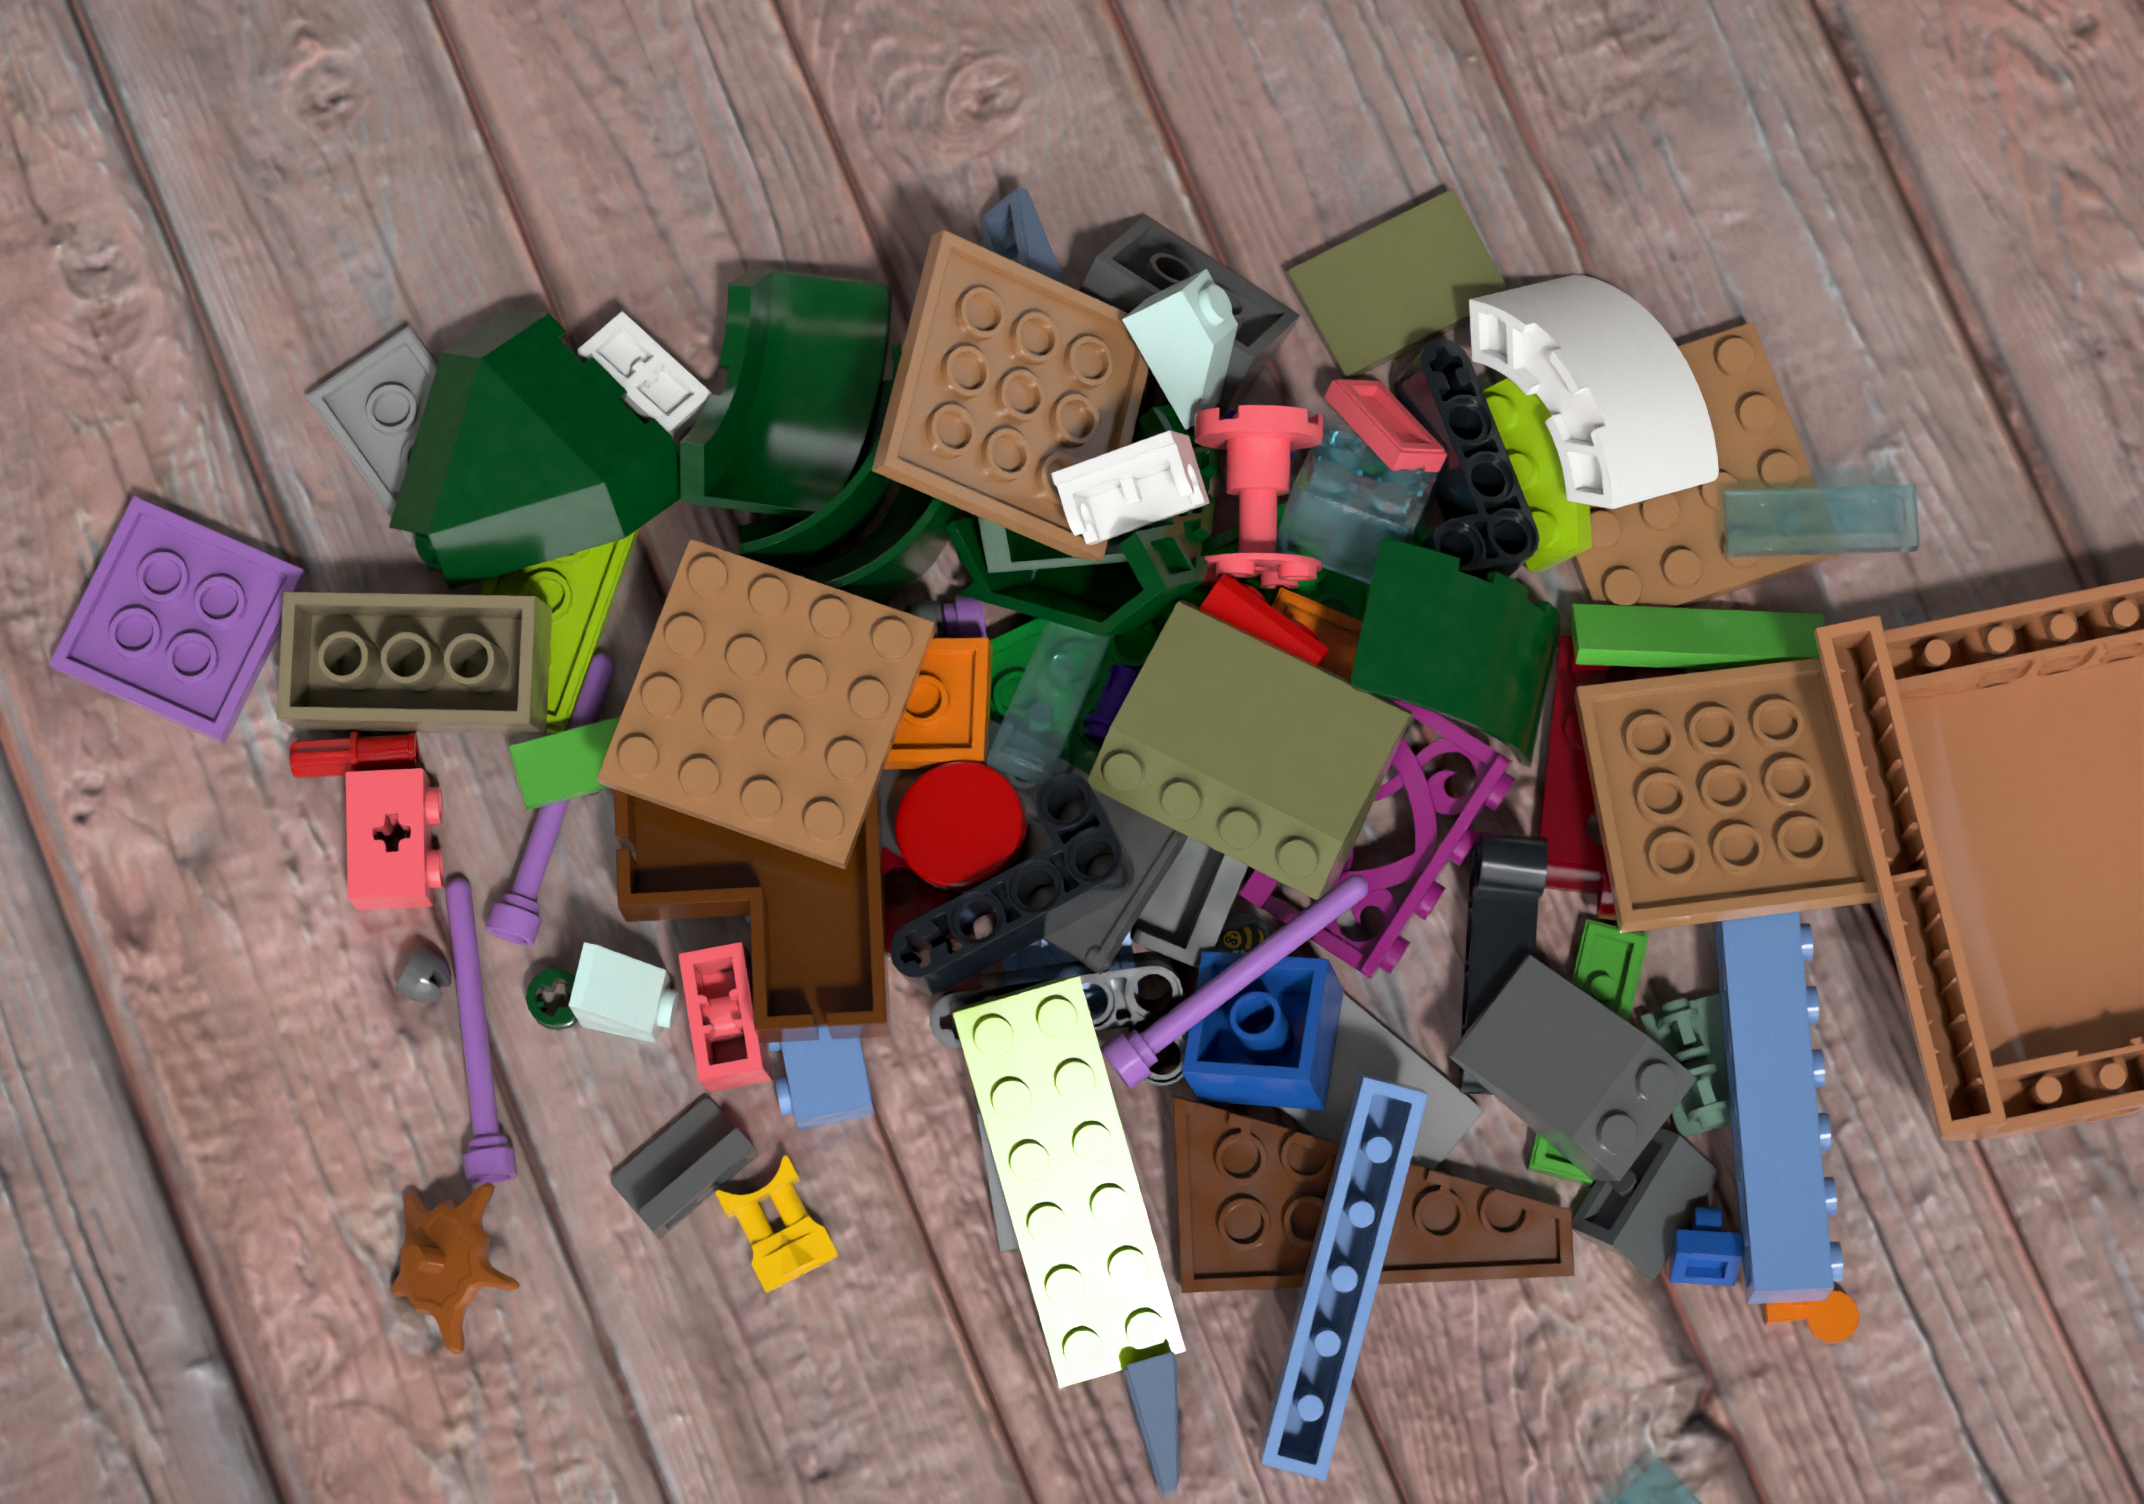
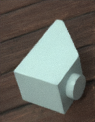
(1186, 342)
(622, 995)

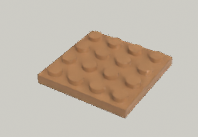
(1005, 388)
(1674, 544)
(767, 703)
(1723, 796)

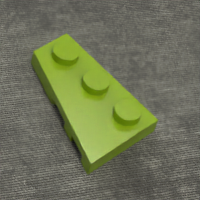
(1561, 524)

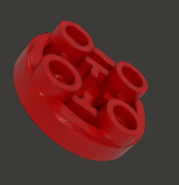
(960, 825)

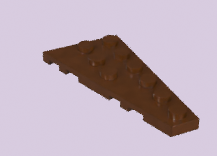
(1258, 1193)

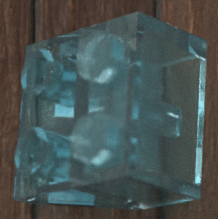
(1348, 502)

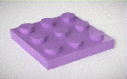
(177, 620)

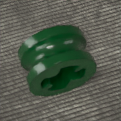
(548, 982)

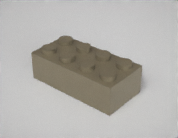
(414, 662)

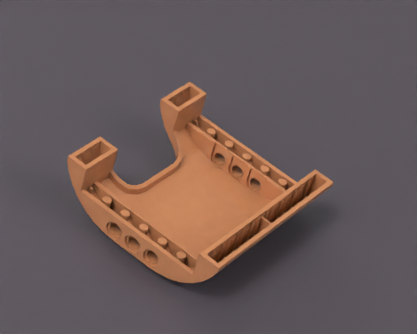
(2008, 847)

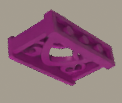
(1426, 798)

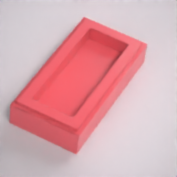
(1385, 425)

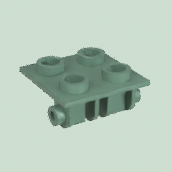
(1695, 1039)

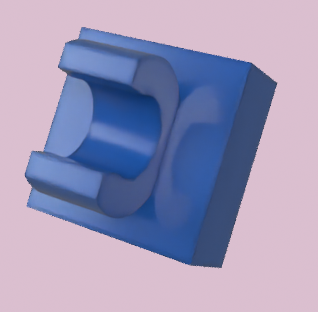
(1705, 1252)

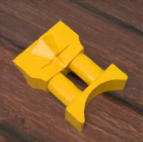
(790, 1252)

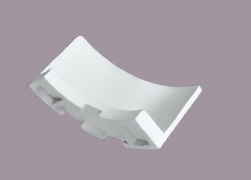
(1613, 382)

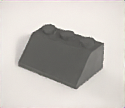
(1155, 258)

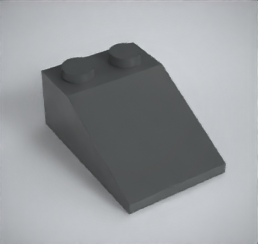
(1572, 1070)

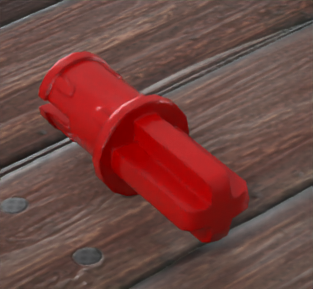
(356, 753)

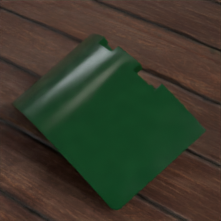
(796, 397)
(803, 543)
(894, 552)
(1457, 644)

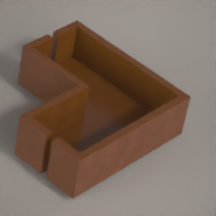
(811, 923)

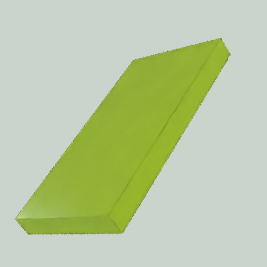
(581, 599)

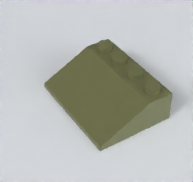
(1250, 750)

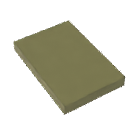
(1396, 285)

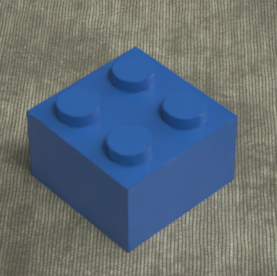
(1270, 1038)

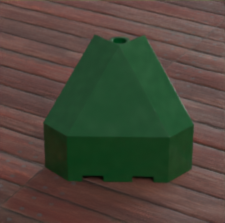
(527, 455)
(1109, 596)

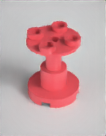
(1258, 471)

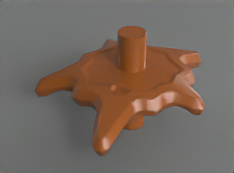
(447, 1261)

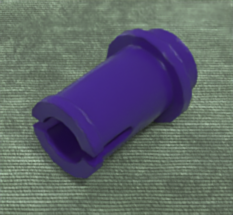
(1108, 704)

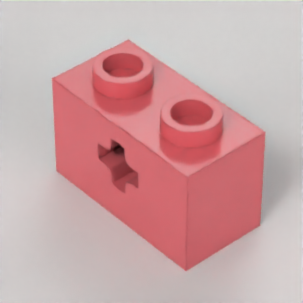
(373, 808)
(722, 1017)

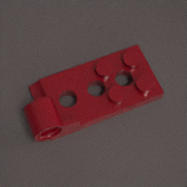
(1567, 795)

